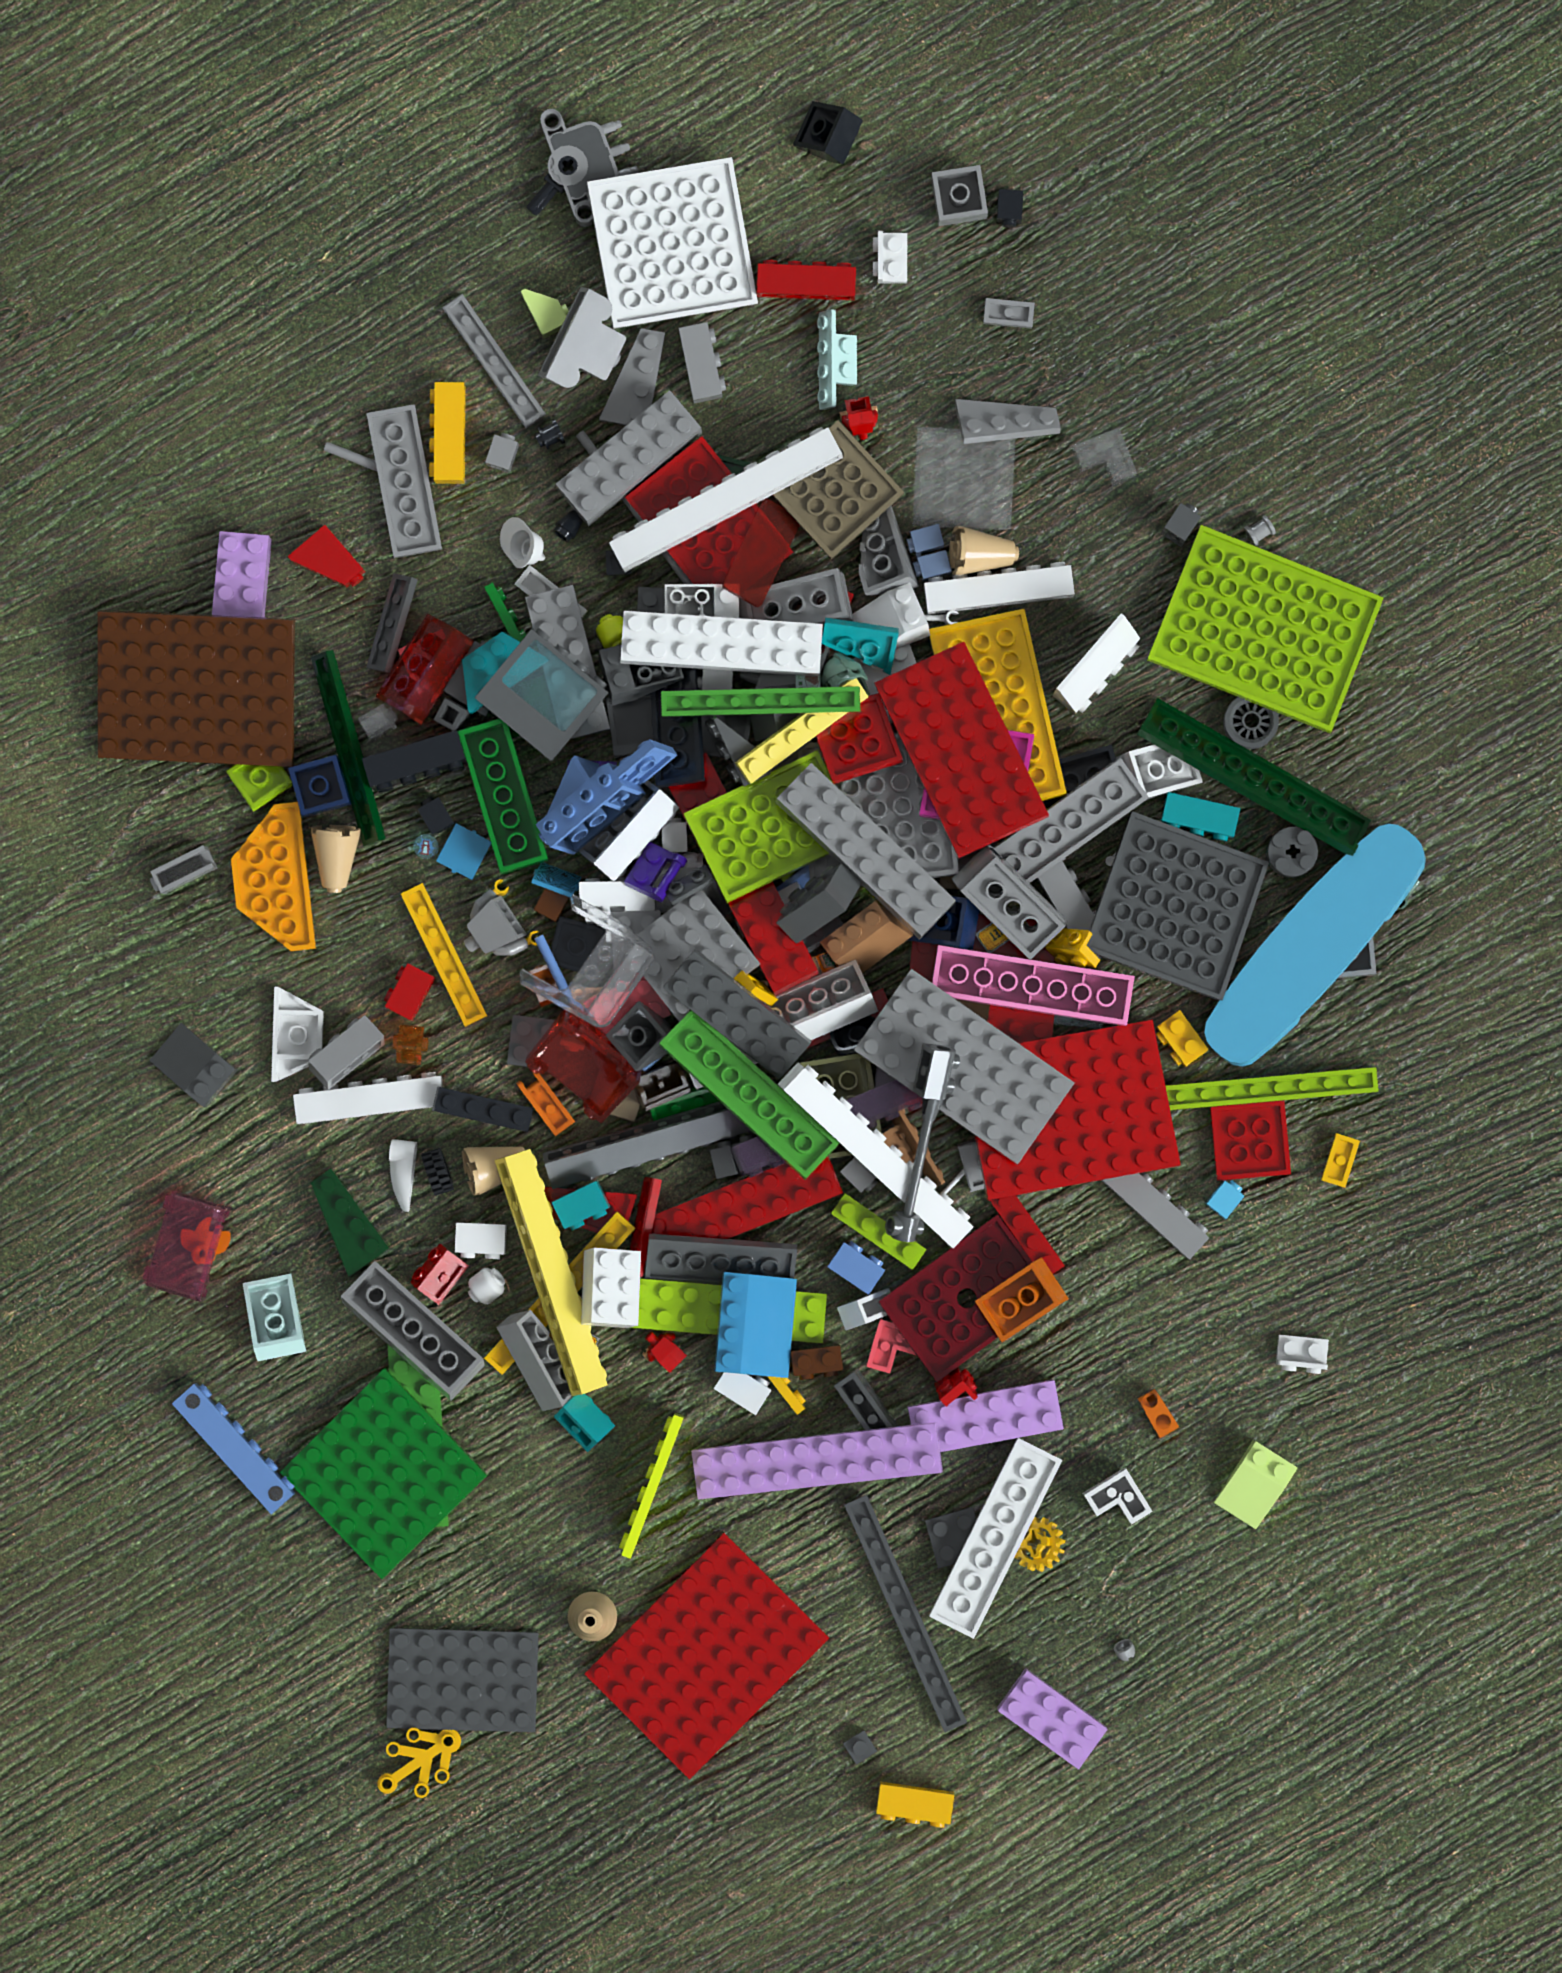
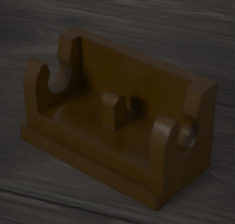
(661, 1086)

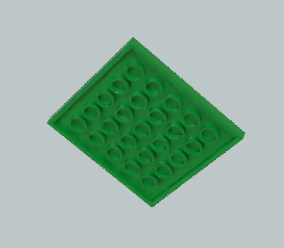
(384, 1473)

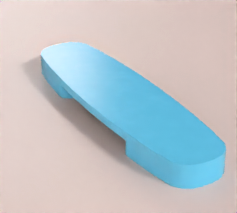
(1314, 944)

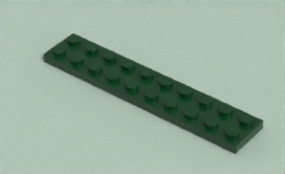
(1254, 777)

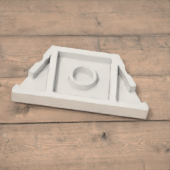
(295, 1034)

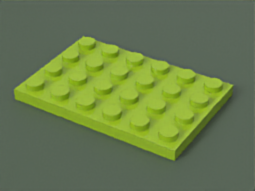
(750, 837)

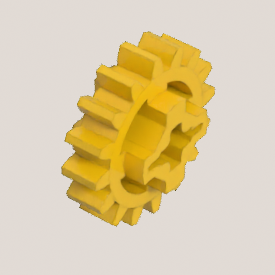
(1046, 1550)

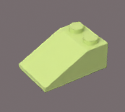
(1255, 1484)

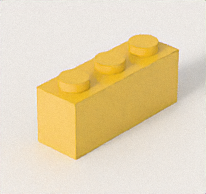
(915, 1804)

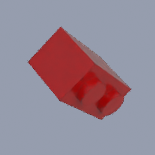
(409, 991)

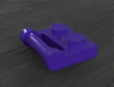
(649, 868)

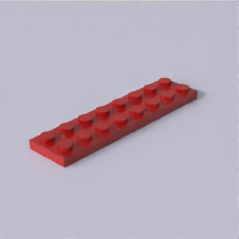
(749, 1203)

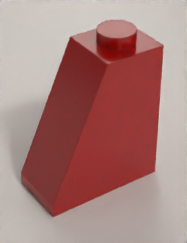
(328, 558)

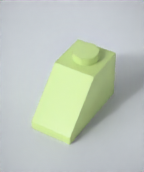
(546, 312)

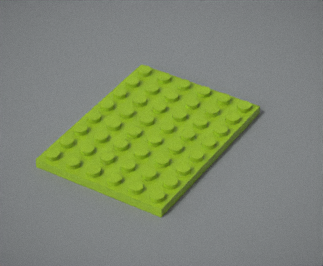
(1265, 629)

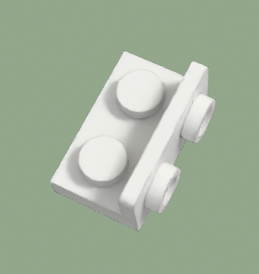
(891, 257)
(1302, 1352)

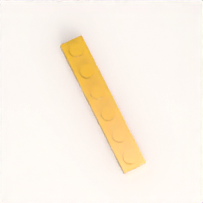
(444, 954)

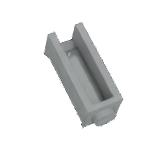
(182, 870)

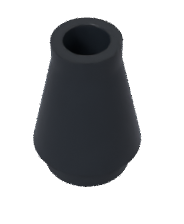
(568, 526)

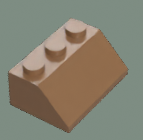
(866, 937)

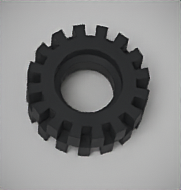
(437, 1171)

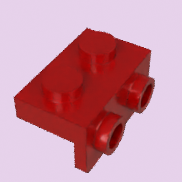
(954, 1385)

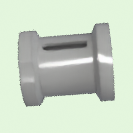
(1259, 530)

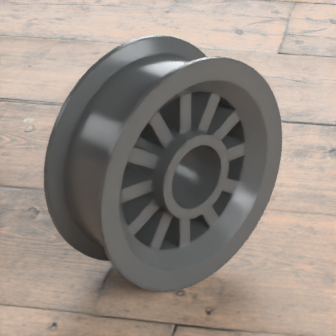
(1256, 742)

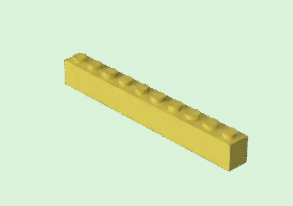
(551, 1272)

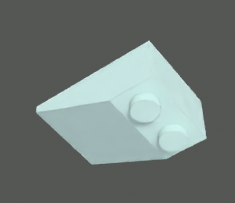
(274, 1317)

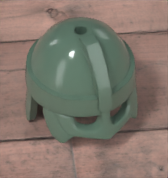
(843, 668)

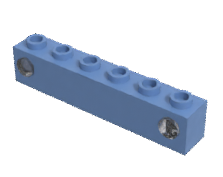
(234, 1448)

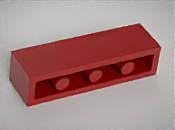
(806, 281)

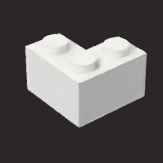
(1118, 1490)

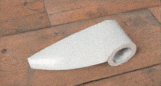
(402, 1169)

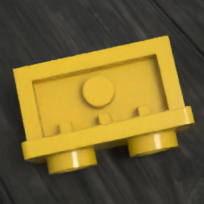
(1071, 948)

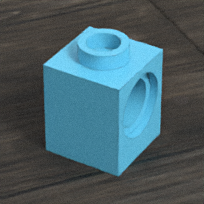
(1225, 1198)

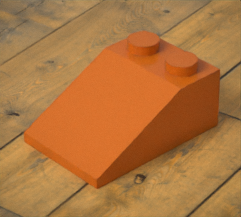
(1021, 1299)

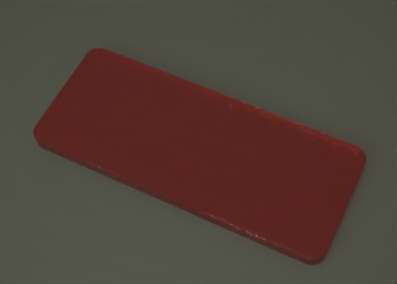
(761, 553)

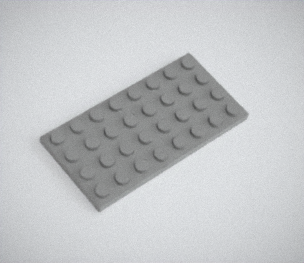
(999, 1086)

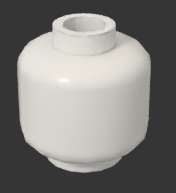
(486, 1285)

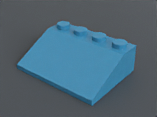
(755, 1325)

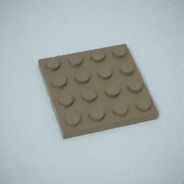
(841, 497)

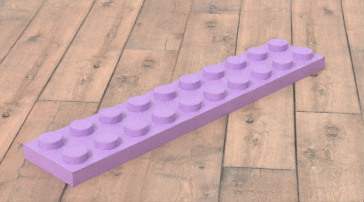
(817, 1460)

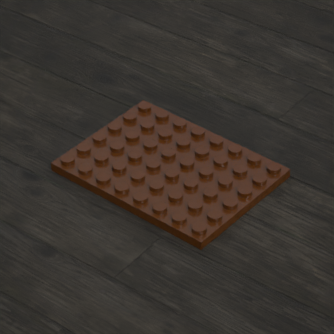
(196, 688)

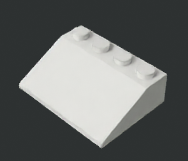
(1097, 665)

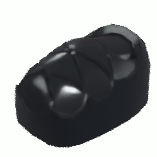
(847, 1037)

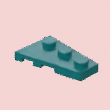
(865, 641)

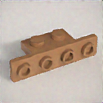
(905, 1138)

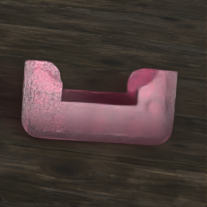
(186, 1245)

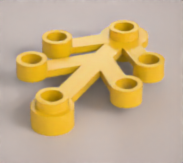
(422, 1758)

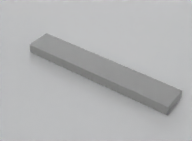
(494, 361)

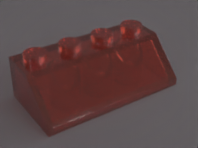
(424, 668)

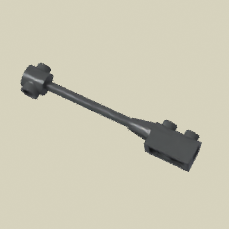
(932, 1084)

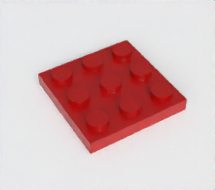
(859, 742)
(1250, 1140)

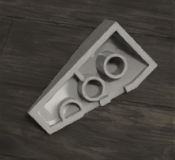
(884, 557)

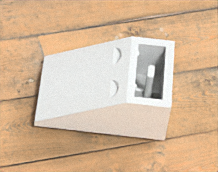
(700, 600)

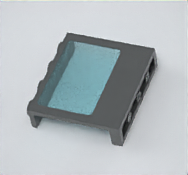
(542, 693)

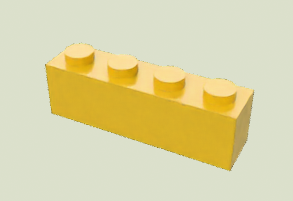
(449, 433)

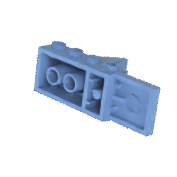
(597, 795)

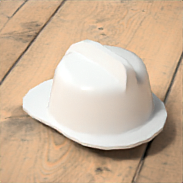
(521, 543)

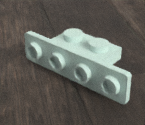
(836, 359)

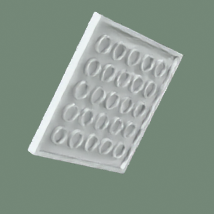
(672, 242)

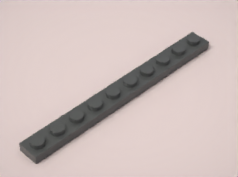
(905, 1613)

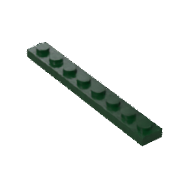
(348, 747)

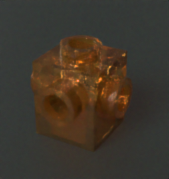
(410, 1044)

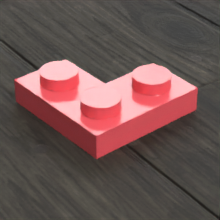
(884, 1347)

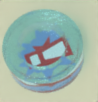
(426, 846)

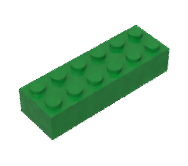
(503, 796)

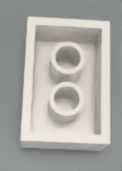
(611, 1287)

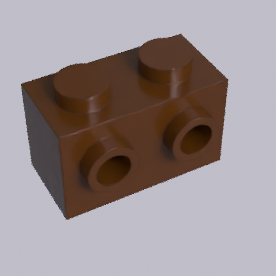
(817, 1360)

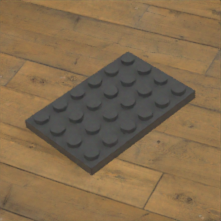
(462, 1679)

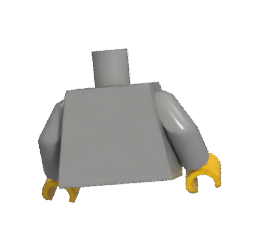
(495, 926)

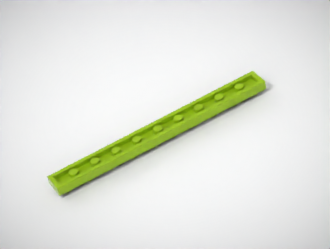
(1272, 1088)

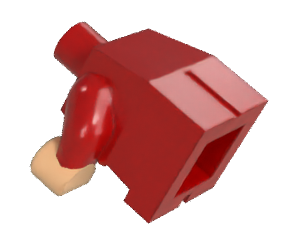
(859, 417)
(663, 1350)

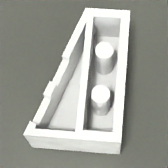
(614, 896)

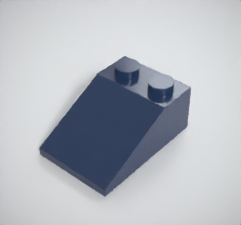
(955, 927)

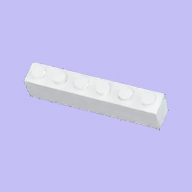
(999, 589)
(366, 1100)

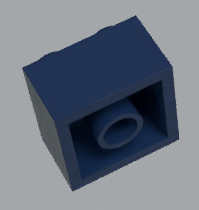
(319, 786)

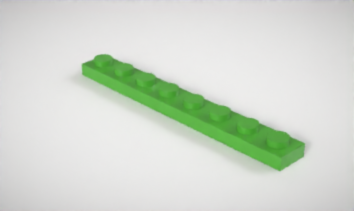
(760, 701)

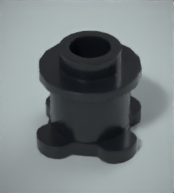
(549, 435)

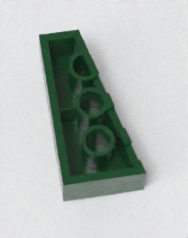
(349, 1225)

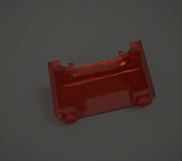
(584, 1063)

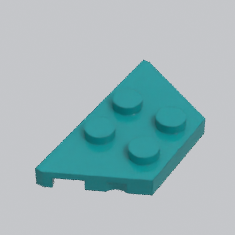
(483, 664)

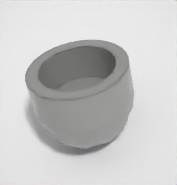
(1124, 1649)

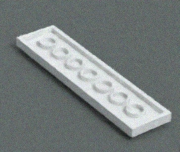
(995, 1538)

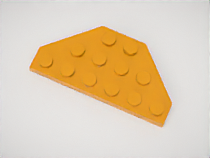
(273, 878)

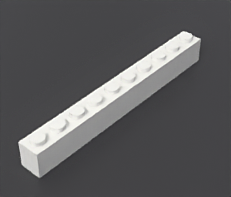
(725, 499)
(873, 1152)

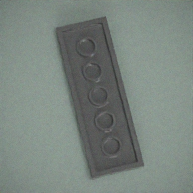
(737, 1014)
(706, 1259)

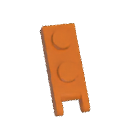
(547, 1104)

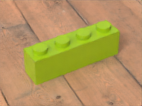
(873, 1229)

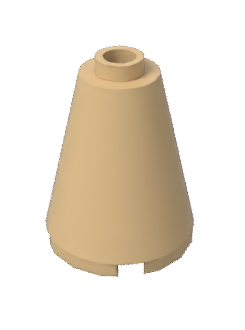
(979, 551)
(335, 854)
(481, 1167)
(594, 1605)

